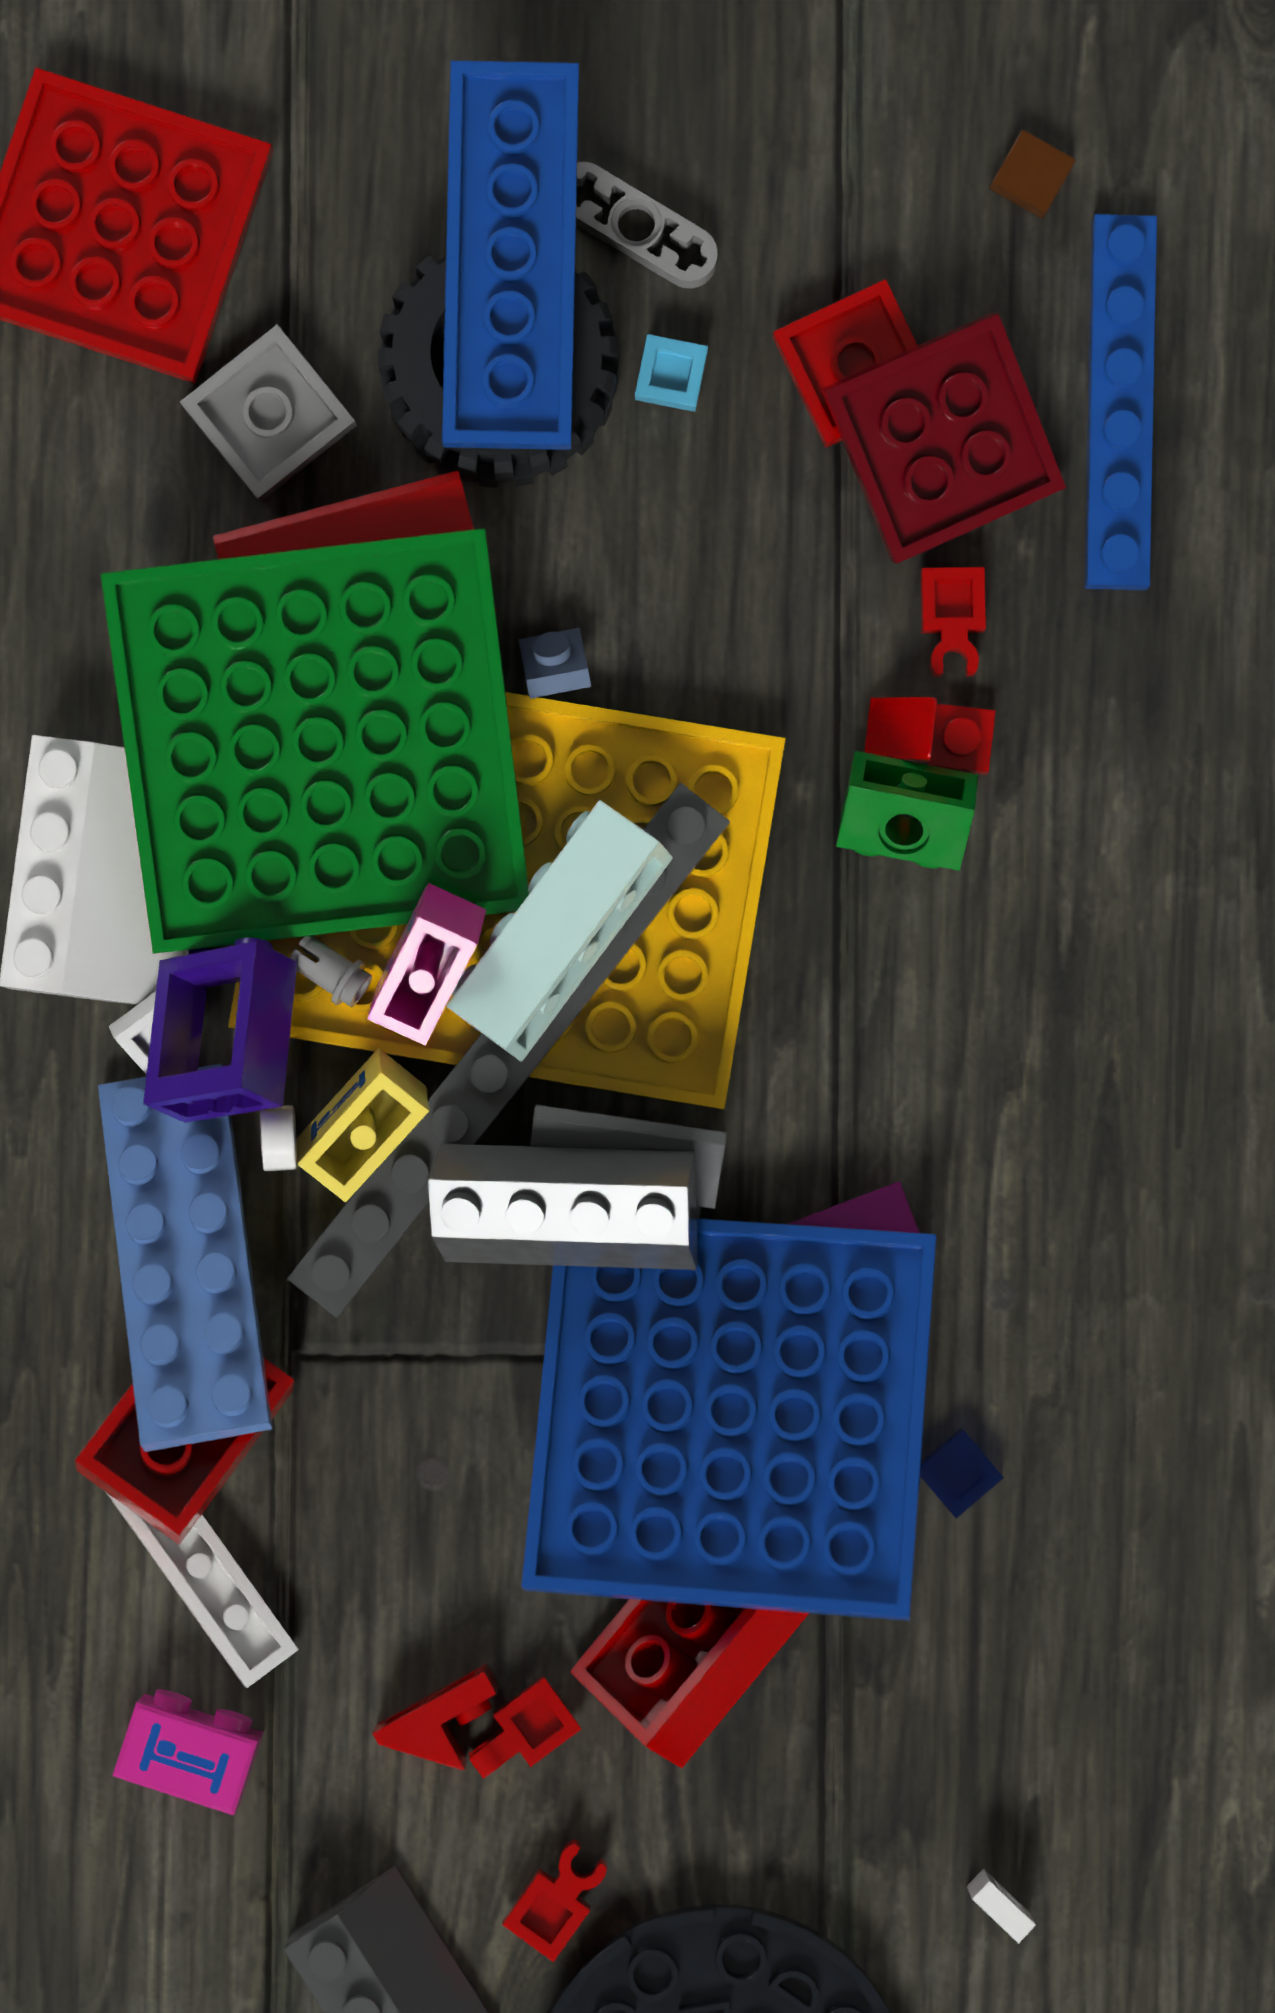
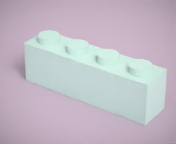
(559, 929)

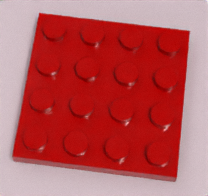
(122, 223)

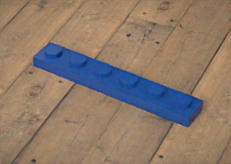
(1120, 402)

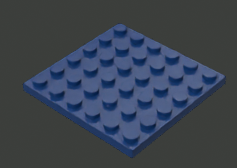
(737, 1424)

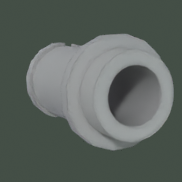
(333, 972)

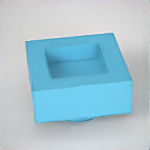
(671, 373)

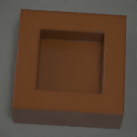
(1032, 174)

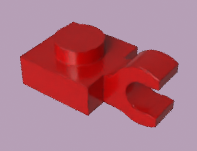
(531, 1724)

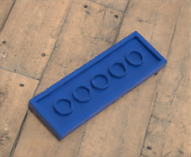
(510, 255)

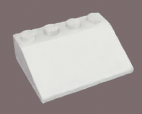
(78, 880)

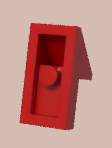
(930, 733)
(424, 1727)

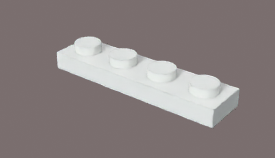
(218, 1596)

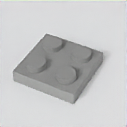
(268, 413)

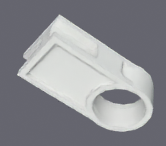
(279, 1138)

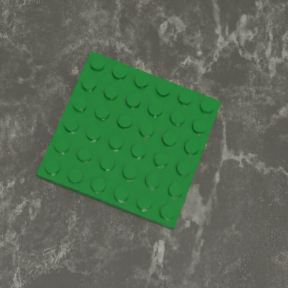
(315, 738)

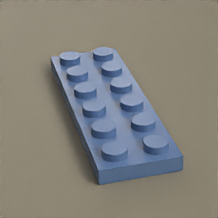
(183, 1272)

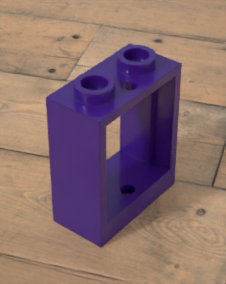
(260, 1040)

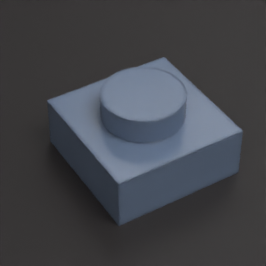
(554, 663)

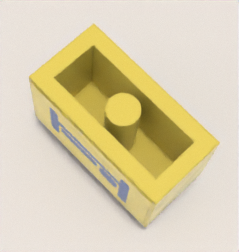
(362, 1125)

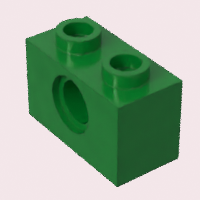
(935, 797)

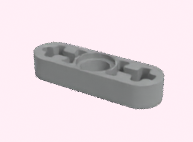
(683, 236)

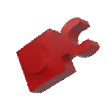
(953, 608)
(550, 1907)

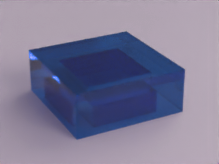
(959, 1473)

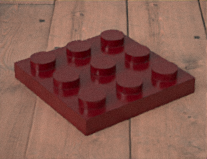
(944, 437)

